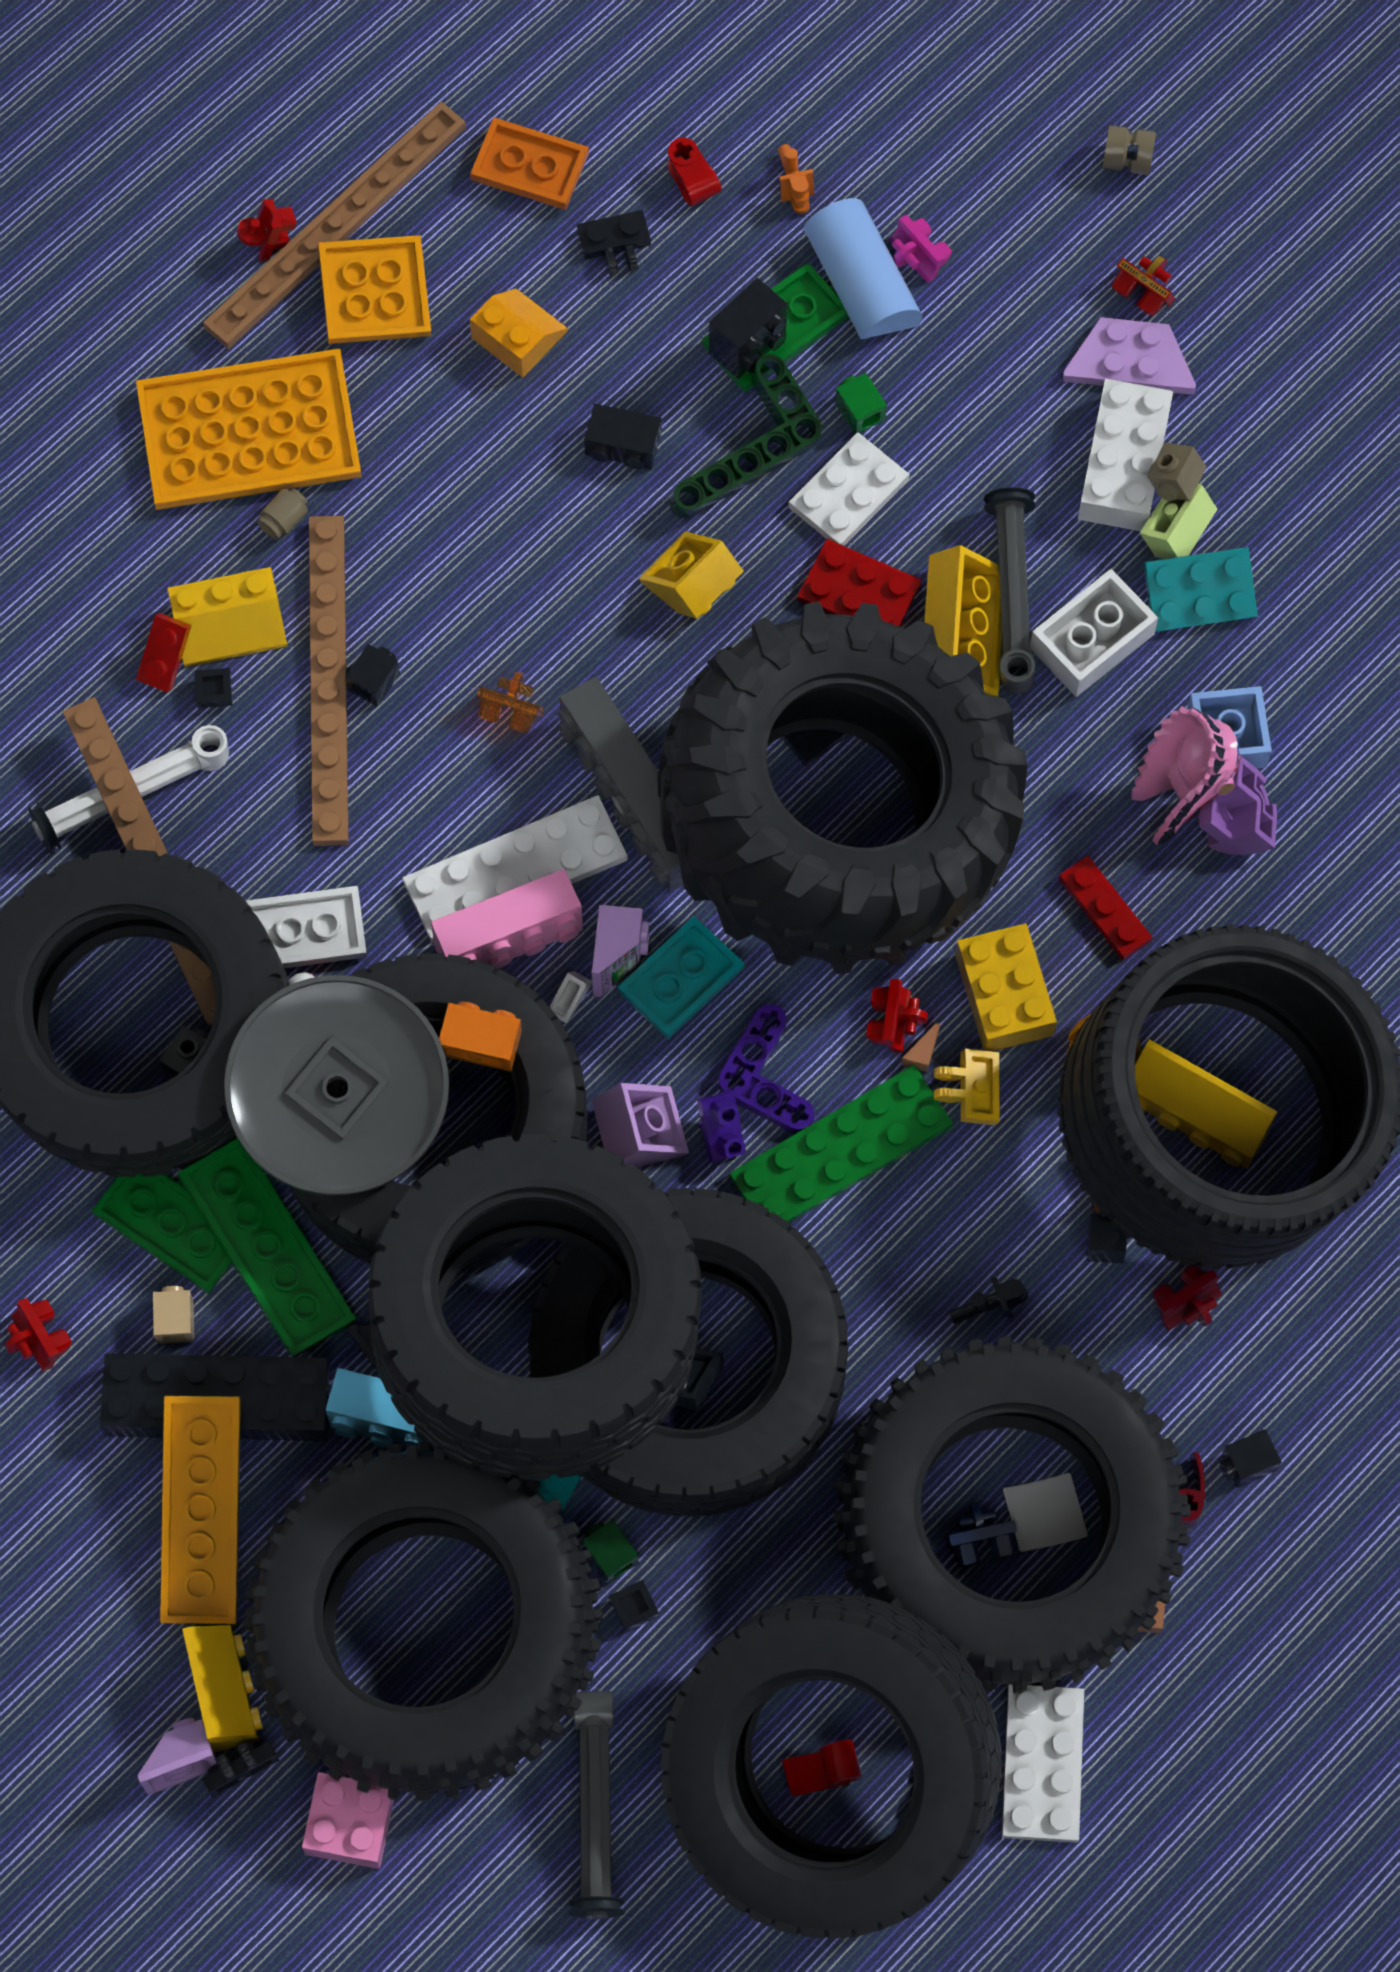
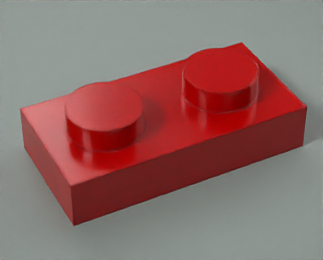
(163, 652)

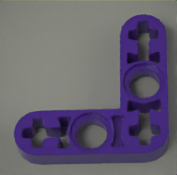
(754, 1083)

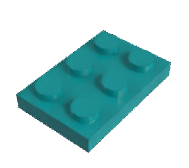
(1201, 588)
(681, 977)

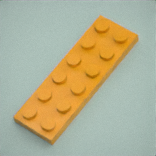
(200, 1509)

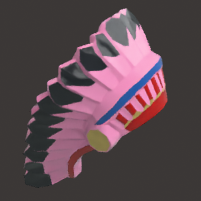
(1191, 757)

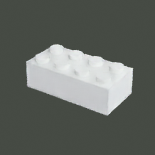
(1123, 448)

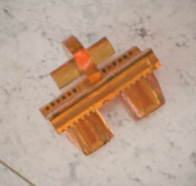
(493, 702)

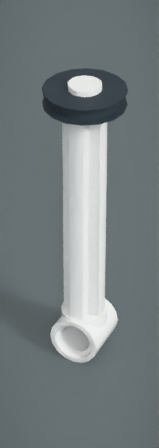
(148, 778)

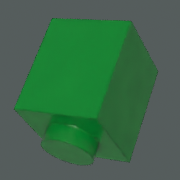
(860, 403)

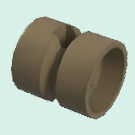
(1117, 147)

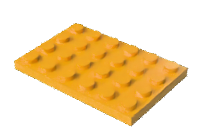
(248, 429)

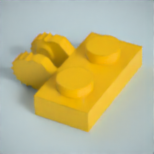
(978, 1086)

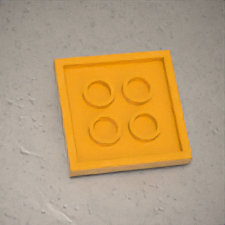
(374, 289)

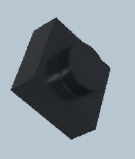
(213, 688)
(634, 1605)

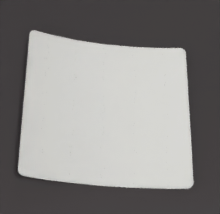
(1045, 1512)

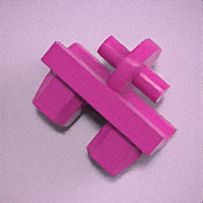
(917, 250)

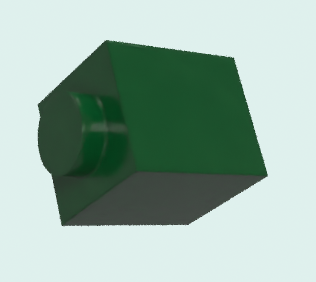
(609, 1550)

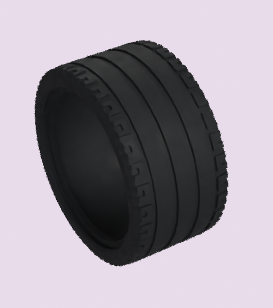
(1323, 1020)

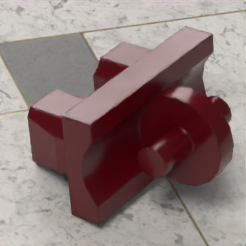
(1191, 1302)

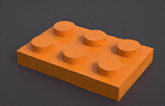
(529, 163)

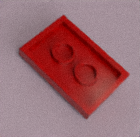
(847, 579)

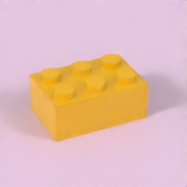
(1005, 988)

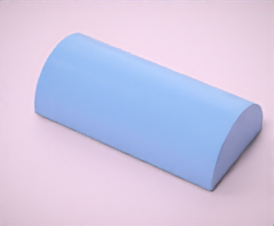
(862, 269)

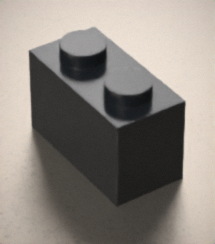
(622, 436)

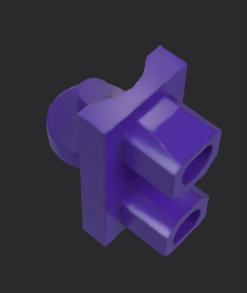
(721, 1126)

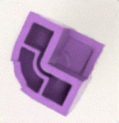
(1242, 819)

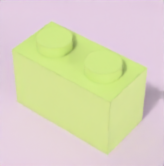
(1178, 524)

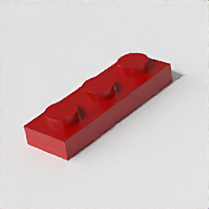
(1105, 908)

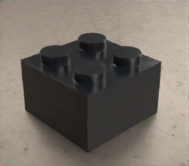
(748, 328)

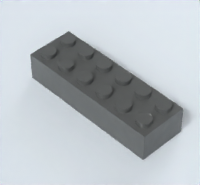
(621, 772)

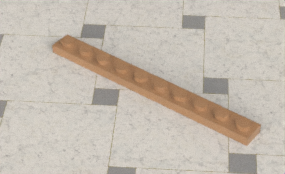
(334, 223)
(328, 681)
(131, 822)

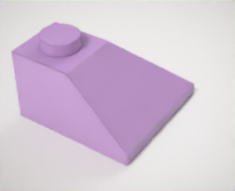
(178, 1757)

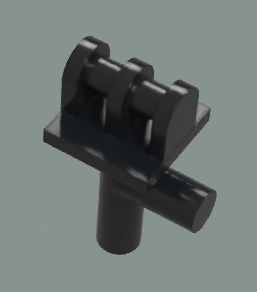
(1007, 1295)

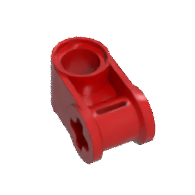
(691, 172)

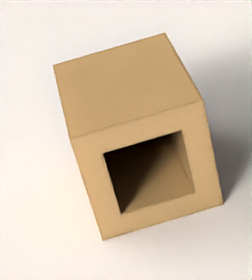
(173, 1315)

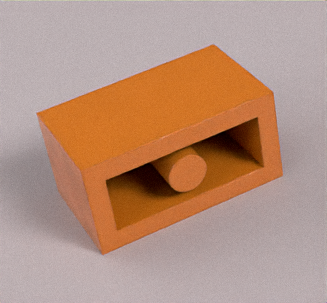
(480, 1035)

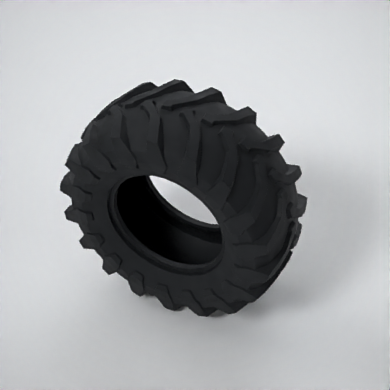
(906, 702)

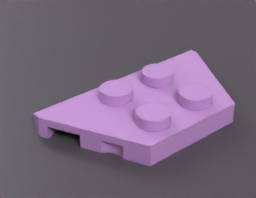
(1131, 354)

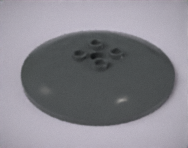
(326, 1033)

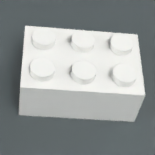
(1093, 632)

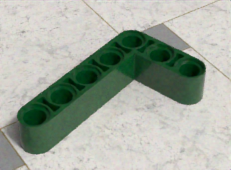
(757, 450)

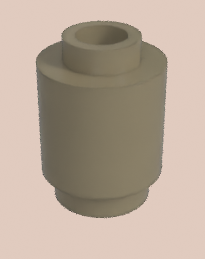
(283, 513)

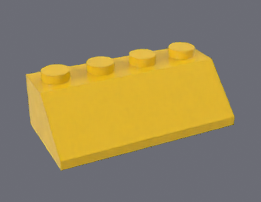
(966, 609)
(1201, 1105)

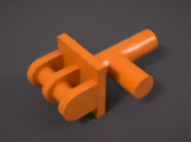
(795, 185)

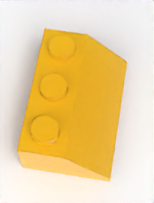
(229, 616)
(222, 1686)

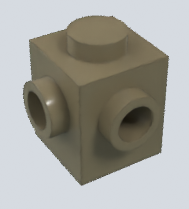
(1176, 472)

